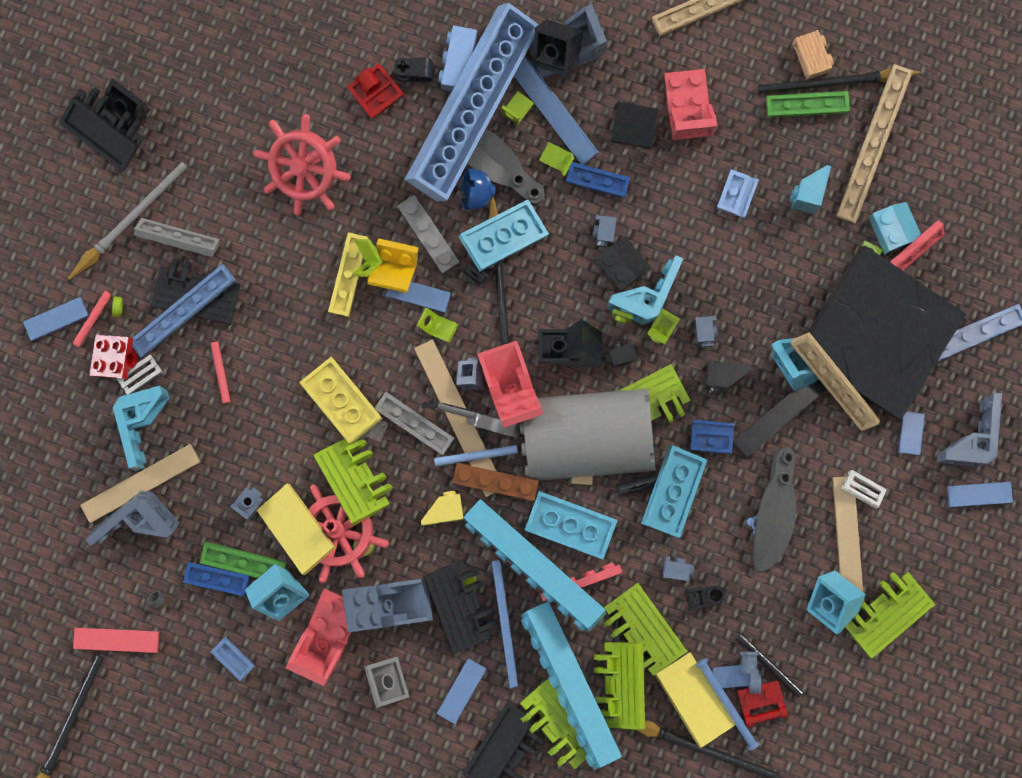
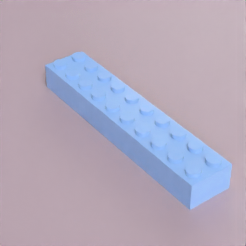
(472, 103)

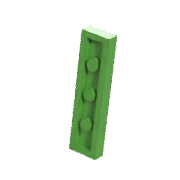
(807, 104)
(237, 560)

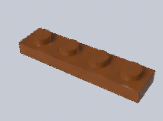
(495, 482)

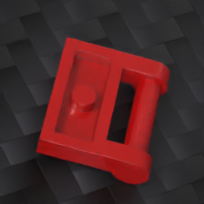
(769, 695)

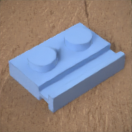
(737, 194)

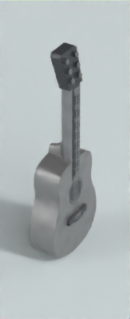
(476, 418)

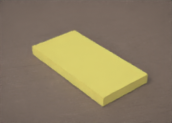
(340, 400)
(296, 529)
(694, 700)

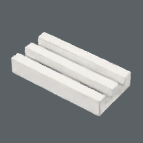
(140, 364)
(849, 481)

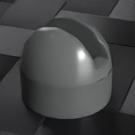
(156, 599)

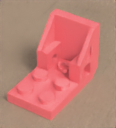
(689, 105)
(509, 384)
(322, 641)

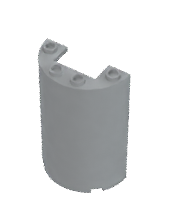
(589, 436)

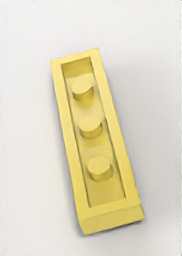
(346, 282)

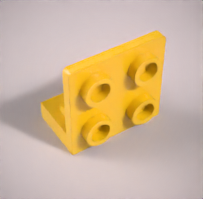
(396, 267)

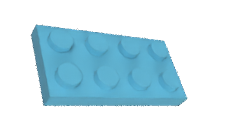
(503, 235)
(674, 491)
(571, 525)

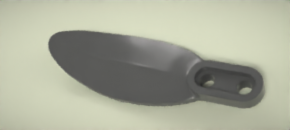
(503, 167)
(776, 512)

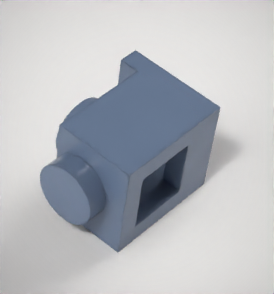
(605, 231)
(705, 331)
(470, 374)
(248, 511)
(677, 569)

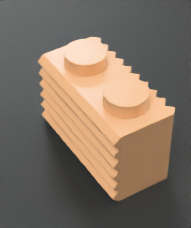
(812, 54)

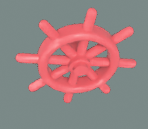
(302, 164)
(338, 531)

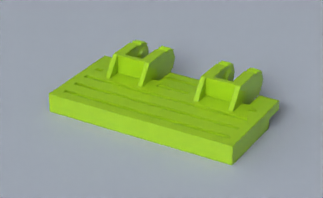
(663, 388)
(352, 482)
(890, 615)
(646, 627)
(626, 685)
(546, 703)

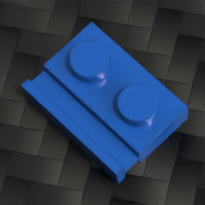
(712, 436)

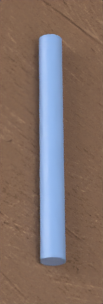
(476, 455)

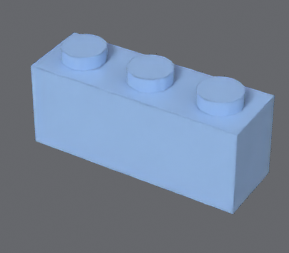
(461, 46)

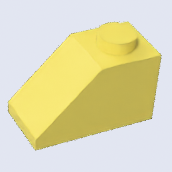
(445, 509)

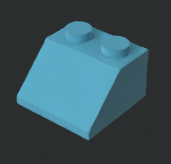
(810, 191)
(894, 227)
(276, 593)
(835, 601)

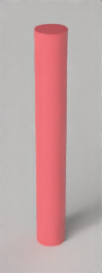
(92, 318)
(220, 372)

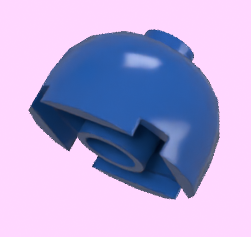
(477, 189)

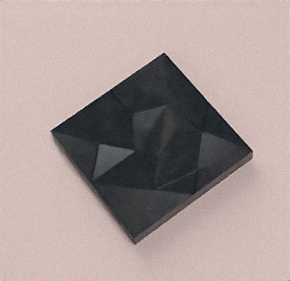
(884, 331)

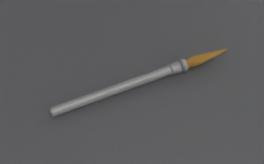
(91, 256)

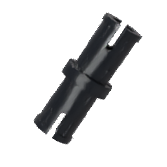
(636, 485)

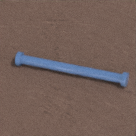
(752, 744)

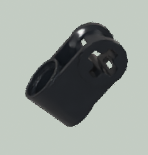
(415, 69)
(703, 597)

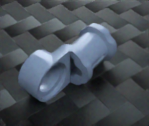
(749, 666)

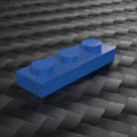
(598, 180)
(216, 579)

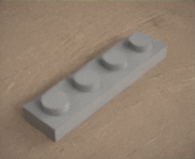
(428, 234)
(176, 237)
(414, 423)

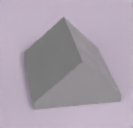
(386, 682)

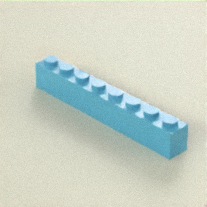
(534, 565)
(571, 686)

